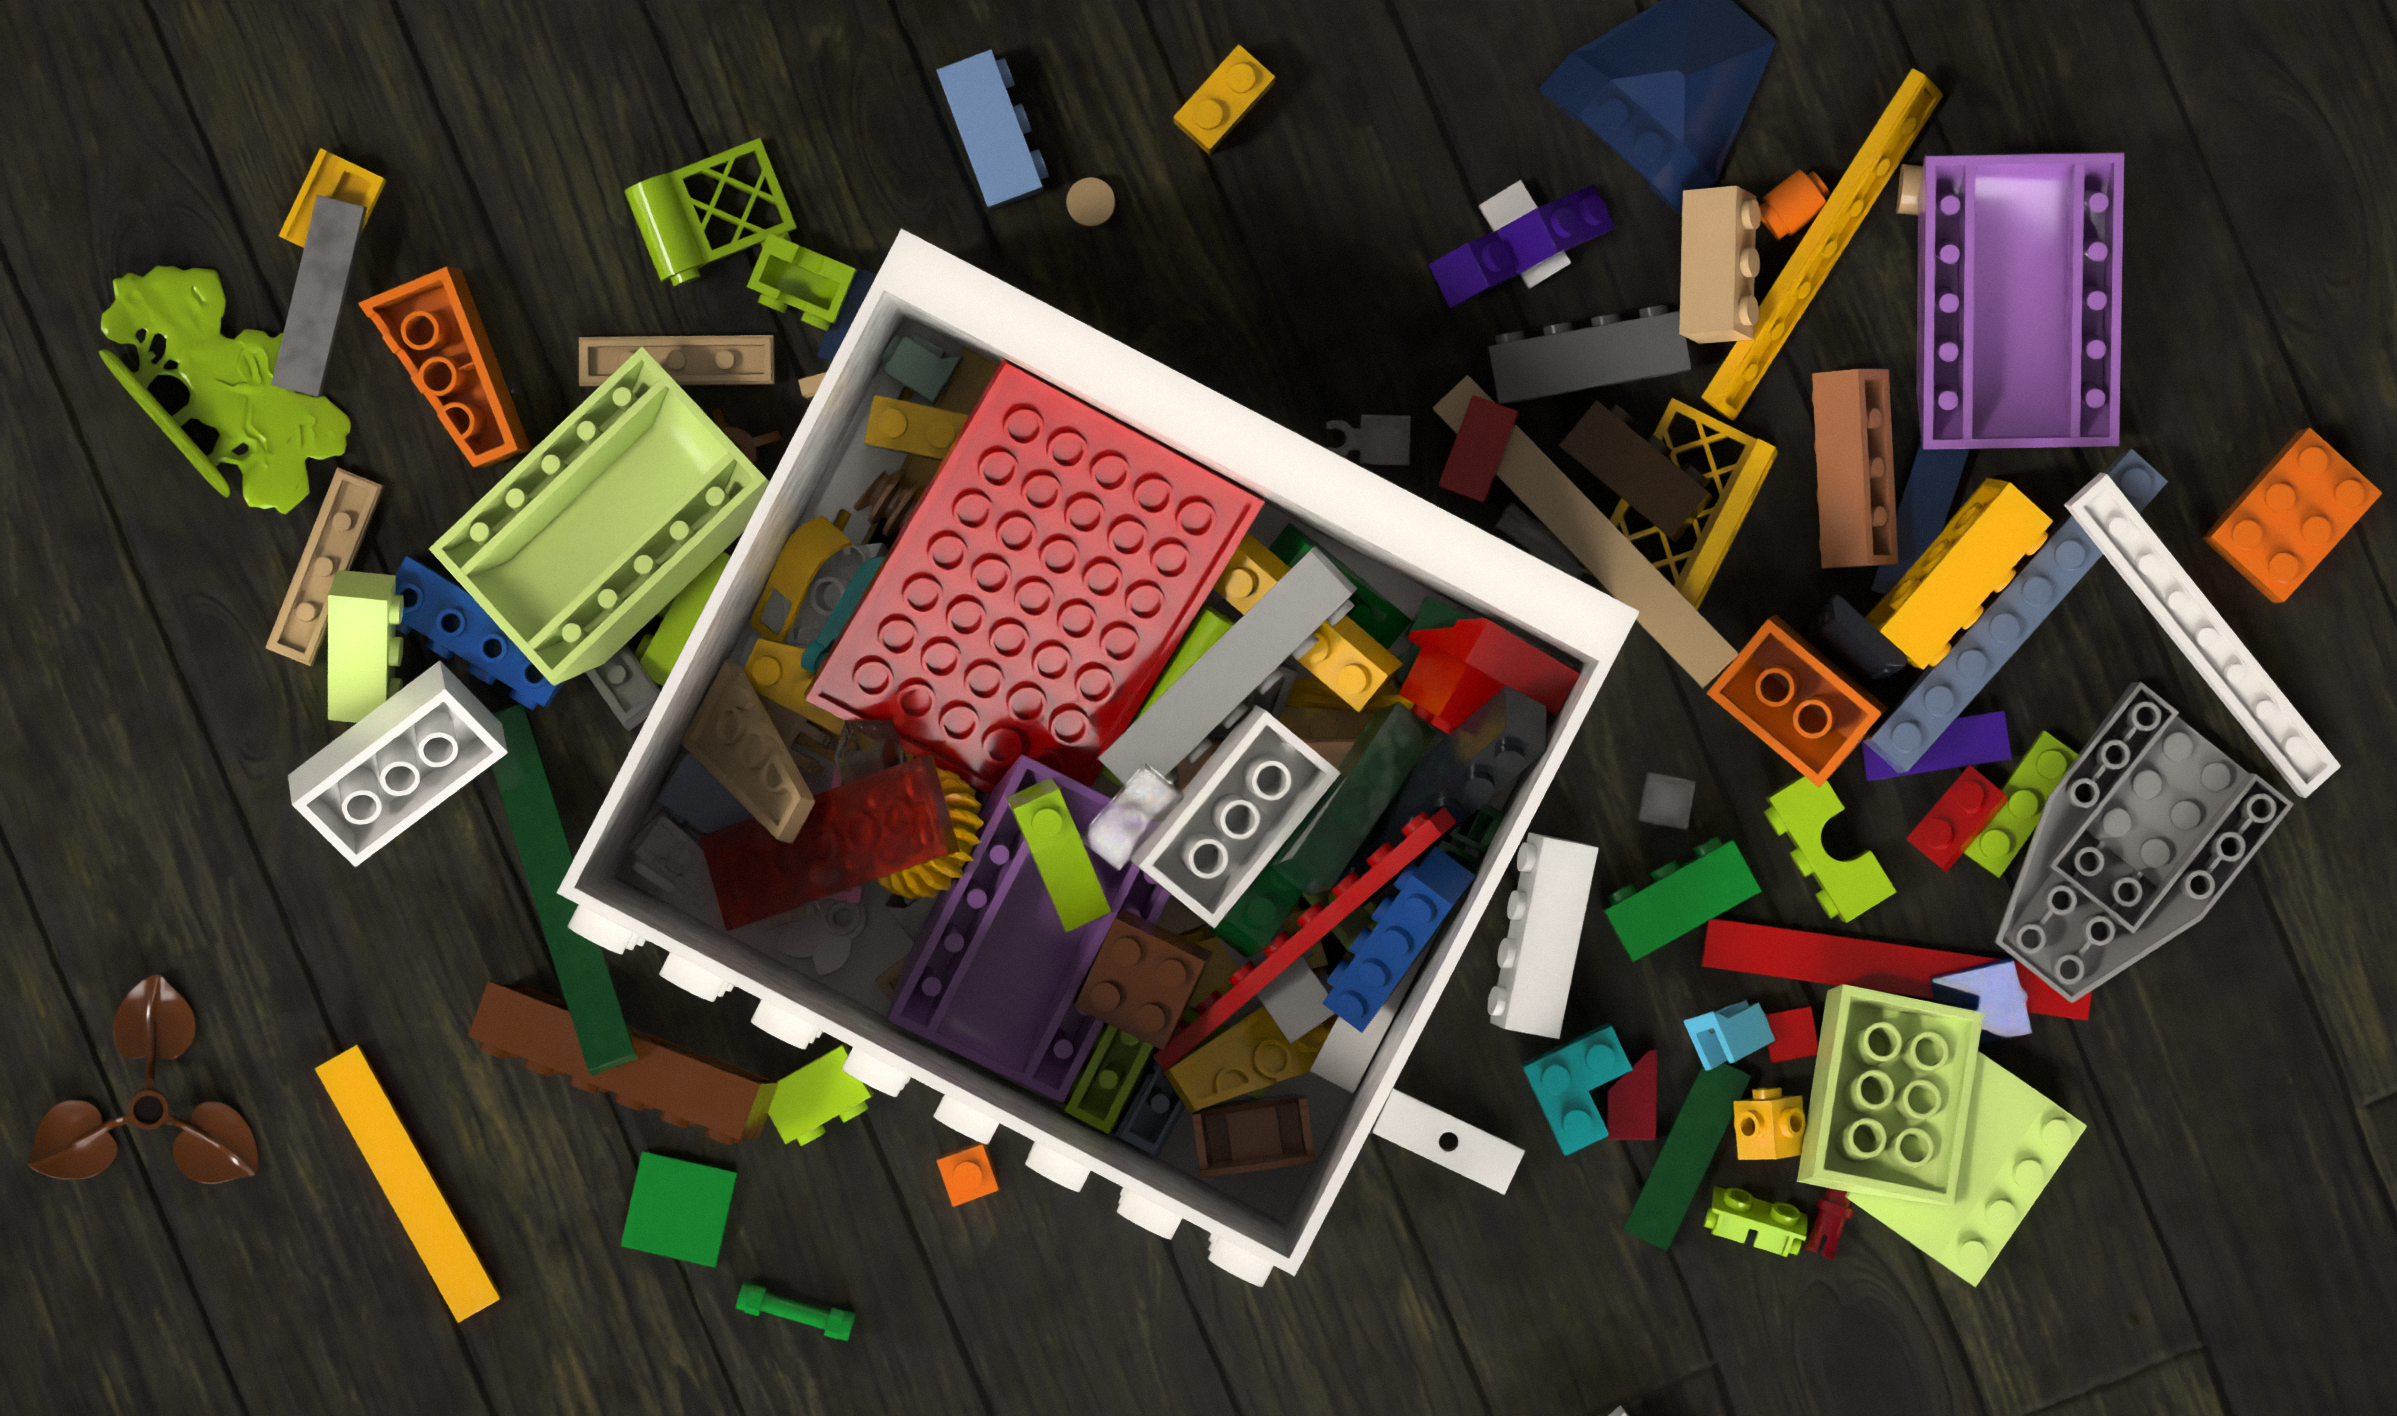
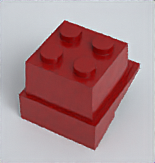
(1470, 664)

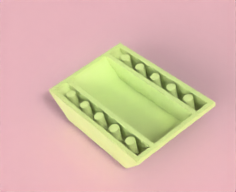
(603, 521)

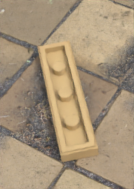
(685, 358)
(330, 548)

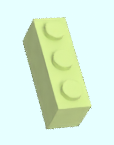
(362, 643)

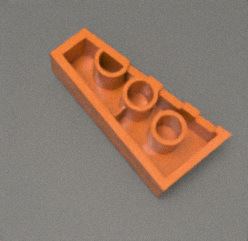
(451, 362)

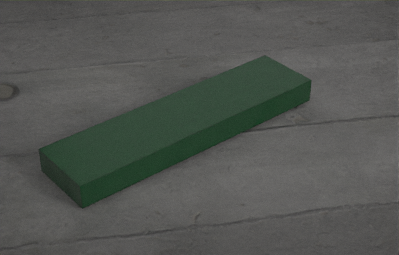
(1685, 1154)

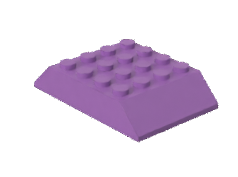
(2020, 300)
(993, 959)

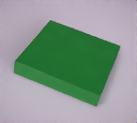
(679, 1208)

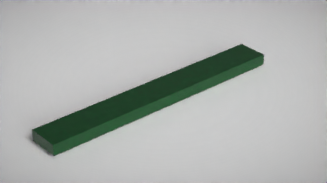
(546, 860)

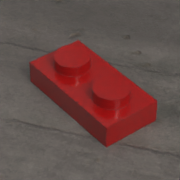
(1958, 818)

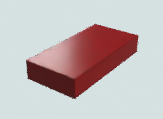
(1478, 449)

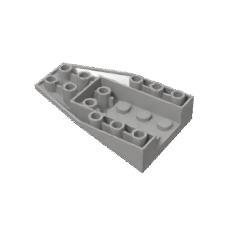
(2132, 846)

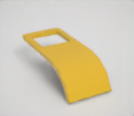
(796, 568)

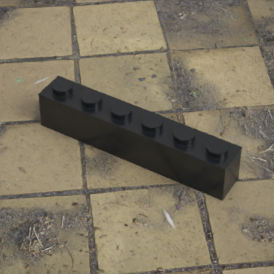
(1460, 772)

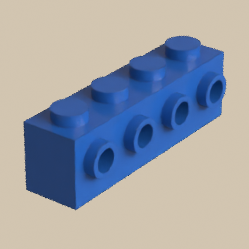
(462, 627)
(1398, 939)

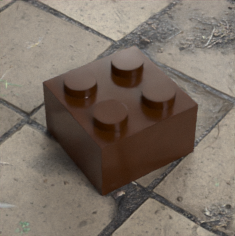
(1143, 979)

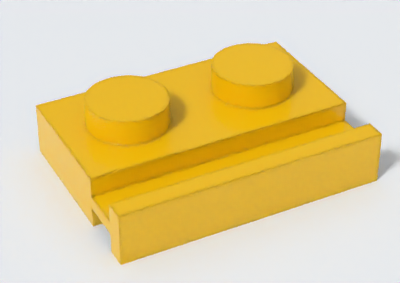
(335, 179)

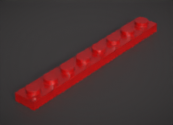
(1315, 924)

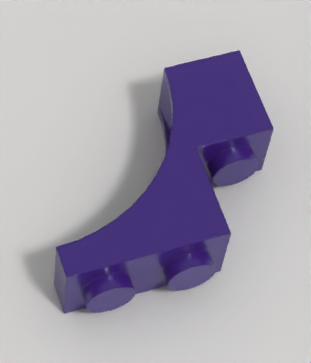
(1521, 245)

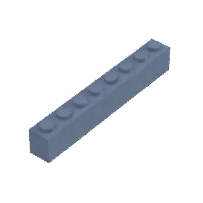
(2002, 627)

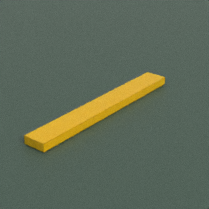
(1824, 243)

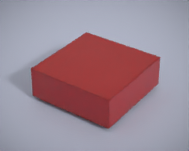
(1793, 1034)

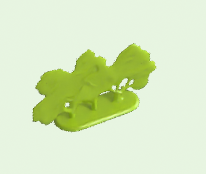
(226, 386)

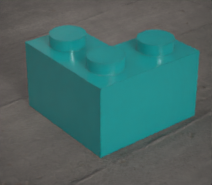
(1563, 1083)

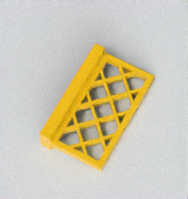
(1728, 511)

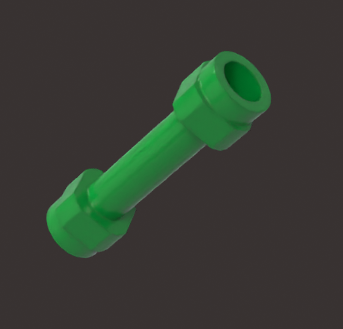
(754, 1299)

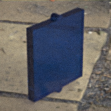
(1990, 990)

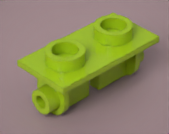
(1778, 1225)

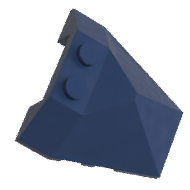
(1667, 89)

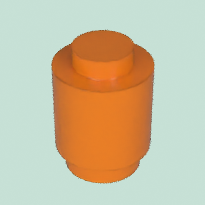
(1793, 203)

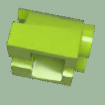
(801, 279)

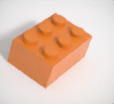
(2291, 515)

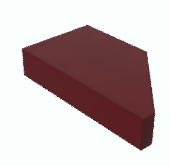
(1633, 1101)

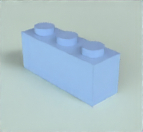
(993, 129)

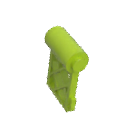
(673, 227)

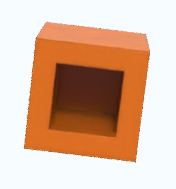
(968, 1173)

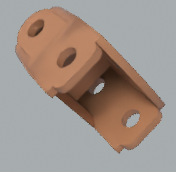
(1253, 1135)

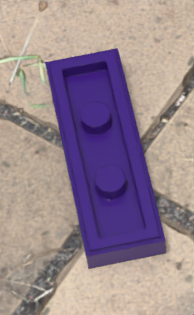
(1963, 743)

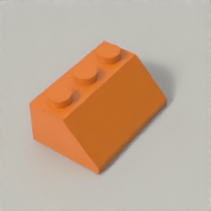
(1797, 700)

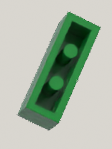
(1680, 897)

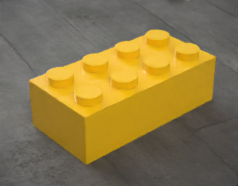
(1962, 569)

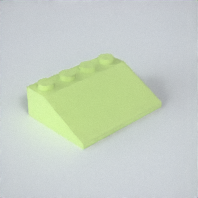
(1890, 1096)
(2007, 1159)

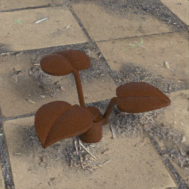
(210, 1149)

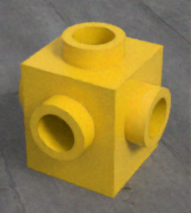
(1769, 1125)

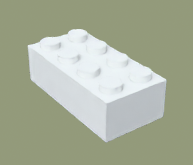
(397, 764)
(1235, 815)

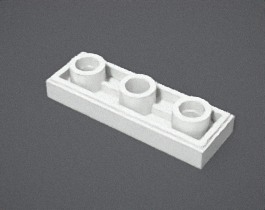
(1475, 1155)

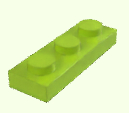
(2028, 792)

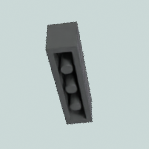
(1587, 357)

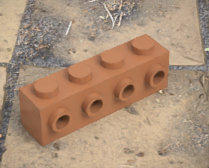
(1855, 468)

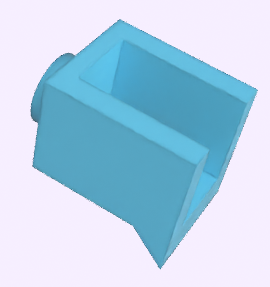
(1729, 1033)

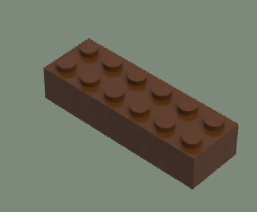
(666, 1075)

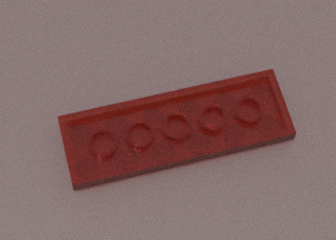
(846, 842)

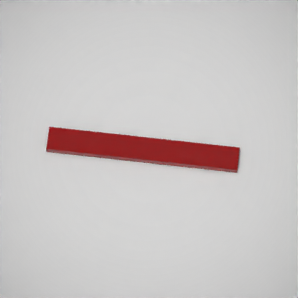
(1859, 963)

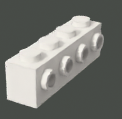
(1542, 935)

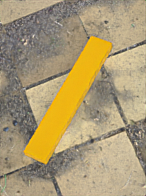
(408, 1183)

